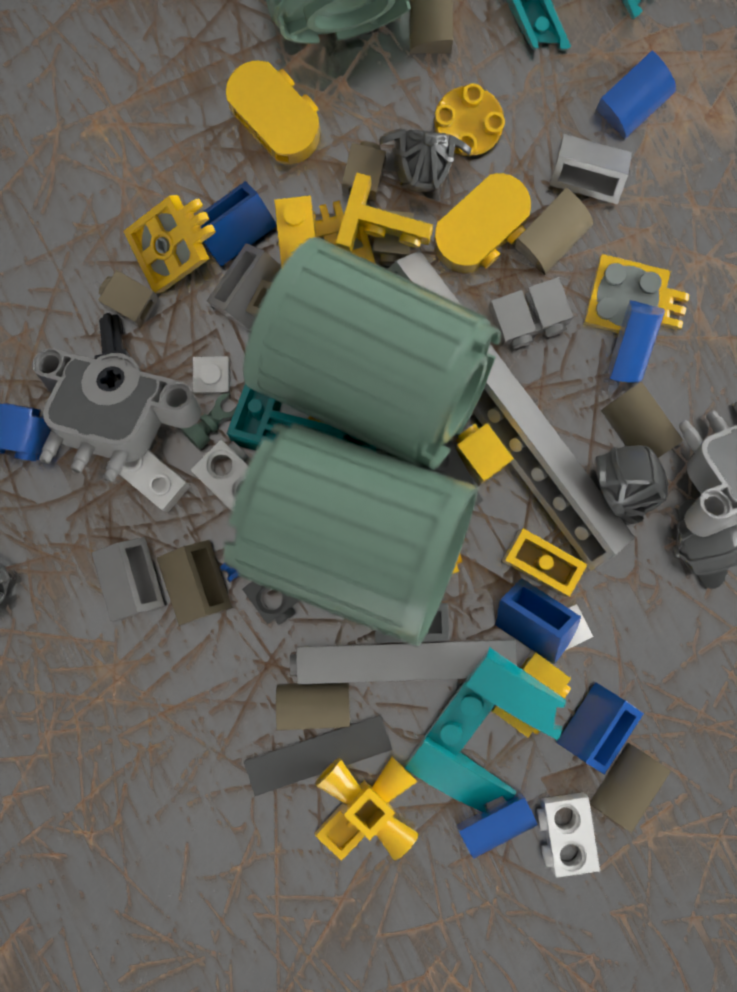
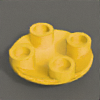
(470, 116)

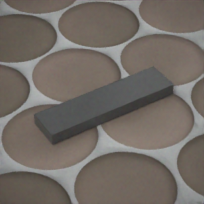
(315, 754)

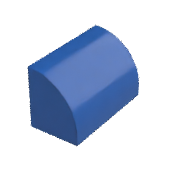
(637, 95)
(238, 220)
(635, 342)
(537, 620)
(600, 728)
(497, 825)

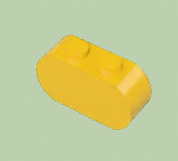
(274, 111)
(482, 224)

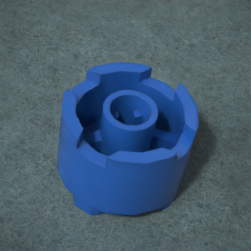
(22, 431)

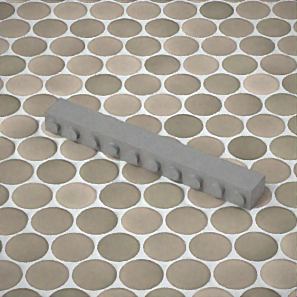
(536, 447)

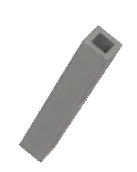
(393, 661)

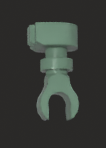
(198, 432)

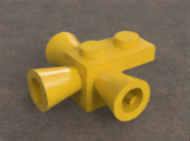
(365, 810)

